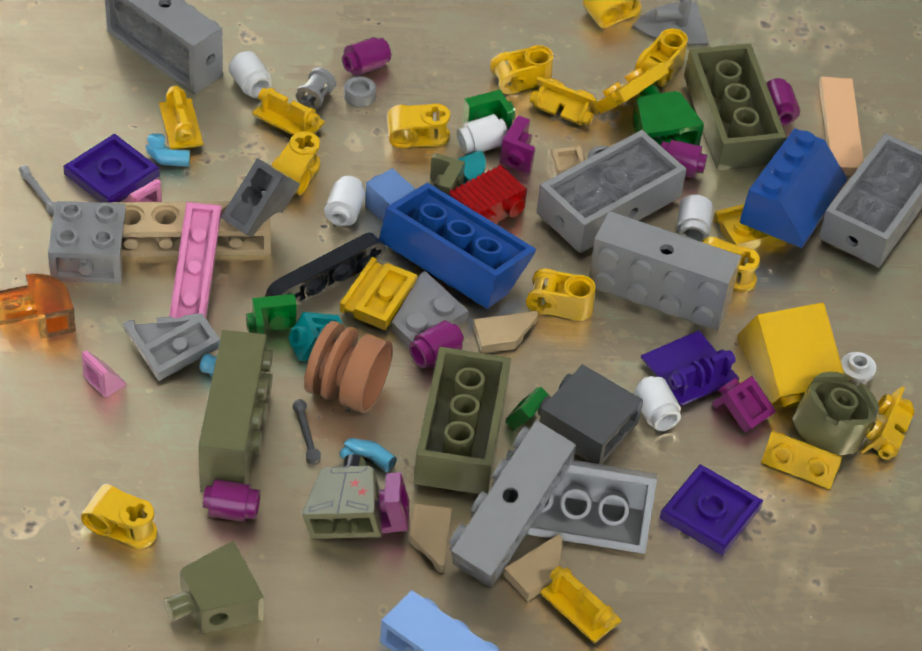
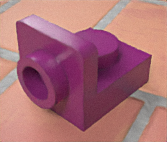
(516, 146)
(745, 402)
(394, 504)

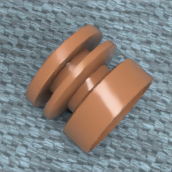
(348, 367)

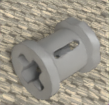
(315, 88)

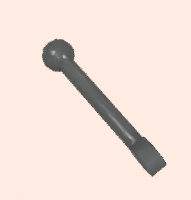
(313, 455)

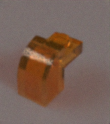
(40, 299)

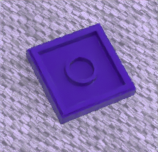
(111, 170)
(711, 509)

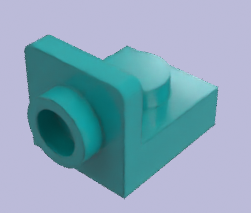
(306, 331)

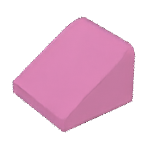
(148, 193)
(101, 375)

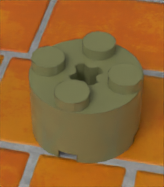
(835, 413)

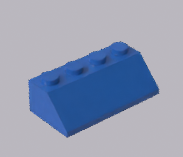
(794, 189)
(455, 244)

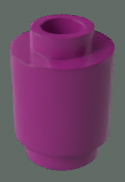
(366, 56)
(784, 100)
(688, 155)
(426, 344)
(232, 500)

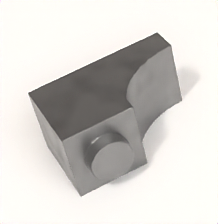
(259, 197)

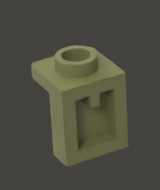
(446, 172)

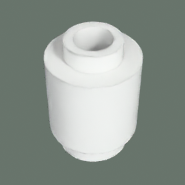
(249, 73)
(481, 134)
(345, 201)
(695, 217)
(659, 403)

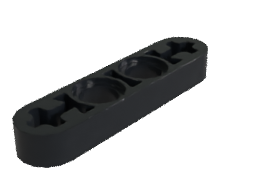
(328, 269)

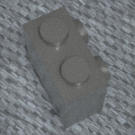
(591, 413)

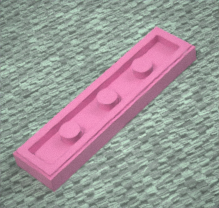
(196, 260)

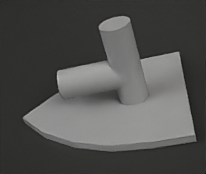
(678, 15)

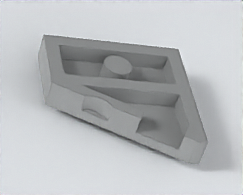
(425, 307)
(172, 342)

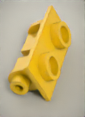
(577, 105)
(286, 116)
(180, 120)
(892, 414)
(801, 459)
(579, 604)

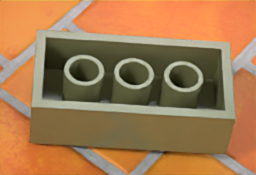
(734, 106)
(235, 408)
(462, 421)

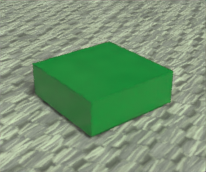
(526, 408)

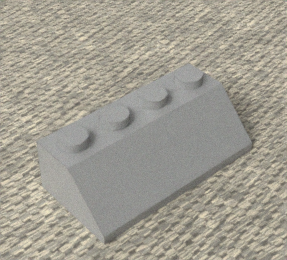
(599, 507)

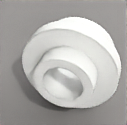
(859, 367)

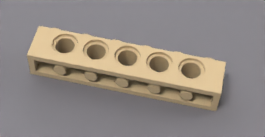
(158, 226)

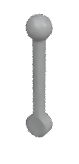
(26, 174)

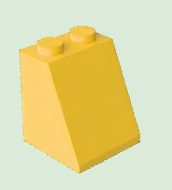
(790, 351)

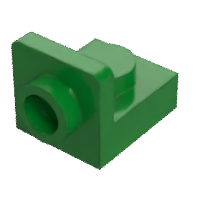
(489, 104)
(272, 313)

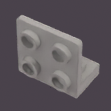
(87, 242)

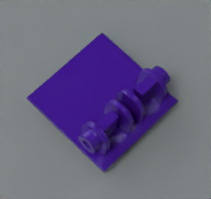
(691, 367)

